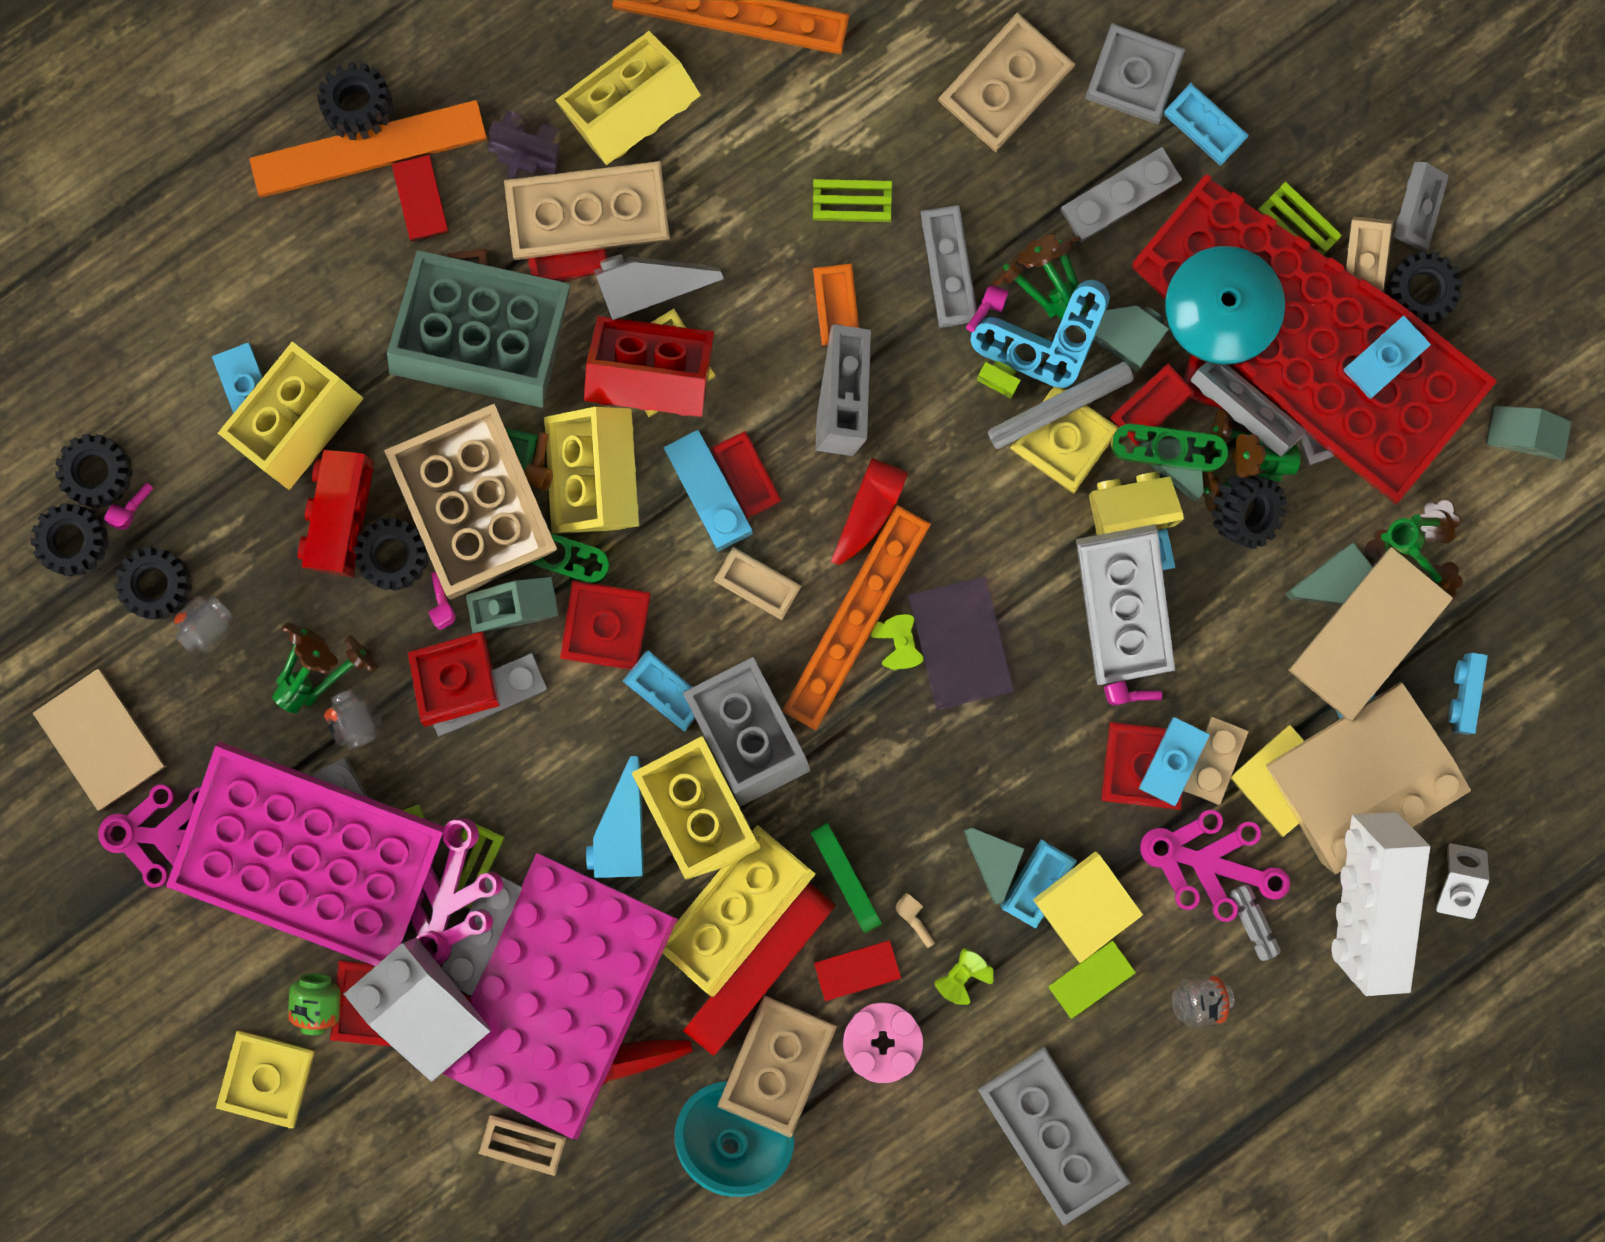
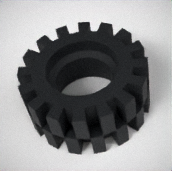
(351, 81)
(1437, 268)
(70, 465)
(1263, 517)
(46, 534)
(367, 554)
(129, 583)

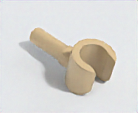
(908, 908)

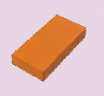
(835, 298)

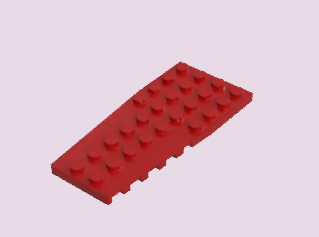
(1323, 330)

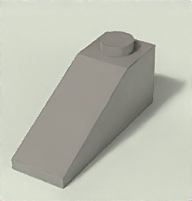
(643, 282)
(844, 392)

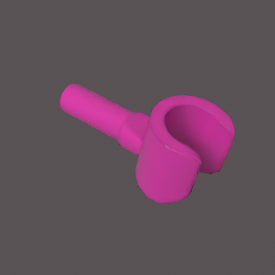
(993, 299)
(122, 517)
(443, 614)
(1118, 694)

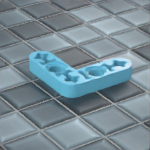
(1060, 349)

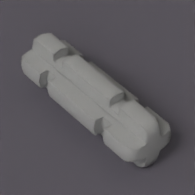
(1255, 922)

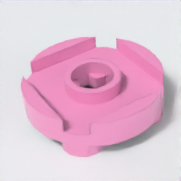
(866, 1058)

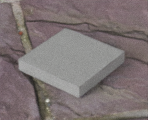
(1134, 73)

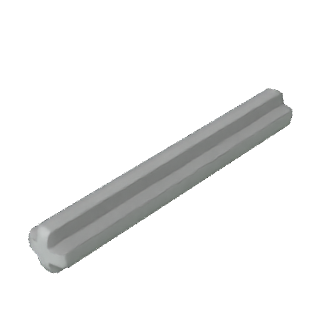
(1060, 405)

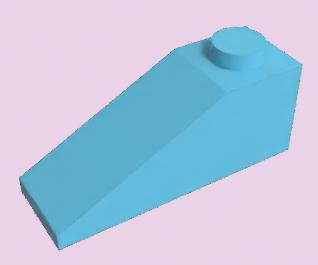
(708, 490)
(619, 837)

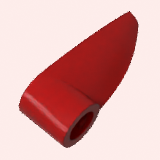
(870, 509)
(646, 1055)

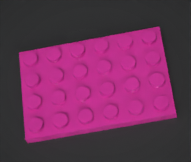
(304, 855)
(561, 994)

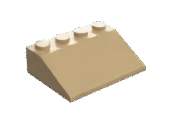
(470, 501)
(1364, 766)

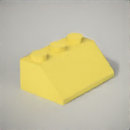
(628, 97)
(290, 415)
(592, 470)
(695, 809)

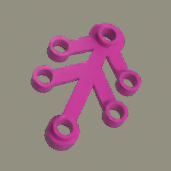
(164, 836)
(1208, 863)
(446, 899)

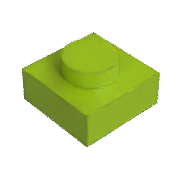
(999, 378)

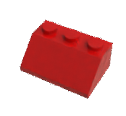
(648, 366)
(336, 512)

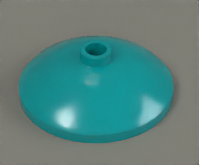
(1208, 326)
(705, 1129)

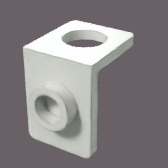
(1464, 884)

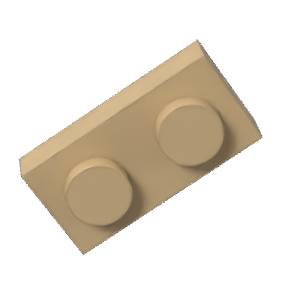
(1369, 250)
(1216, 761)

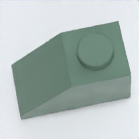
(1130, 333)
(1334, 579)
(512, 604)

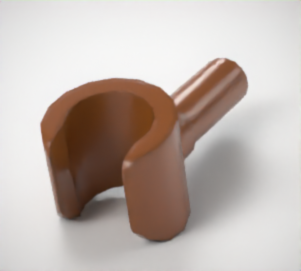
(535, 472)

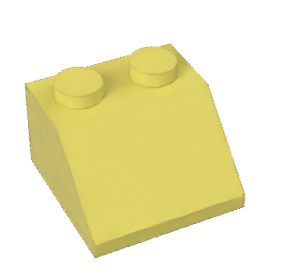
(1135, 504)

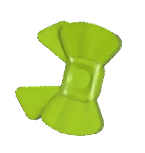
(899, 629)
(969, 965)

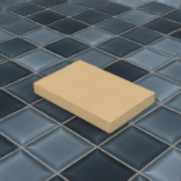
(1006, 82)
(99, 739)
(777, 1066)

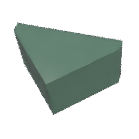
(1529, 431)
(1187, 481)
(995, 860)

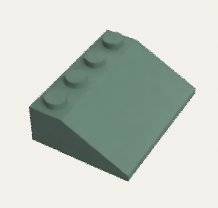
(478, 329)

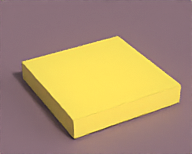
(1068, 445)
(1259, 785)
(1087, 907)
(265, 1079)

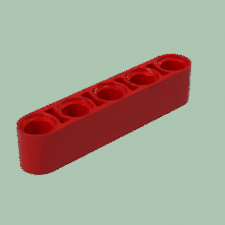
(760, 969)

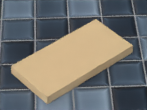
(587, 210)
(1370, 634)

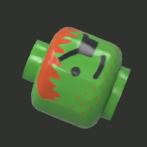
(314, 1003)

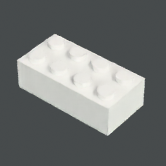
(1380, 903)

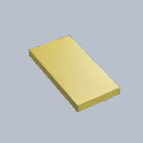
(735, 913)

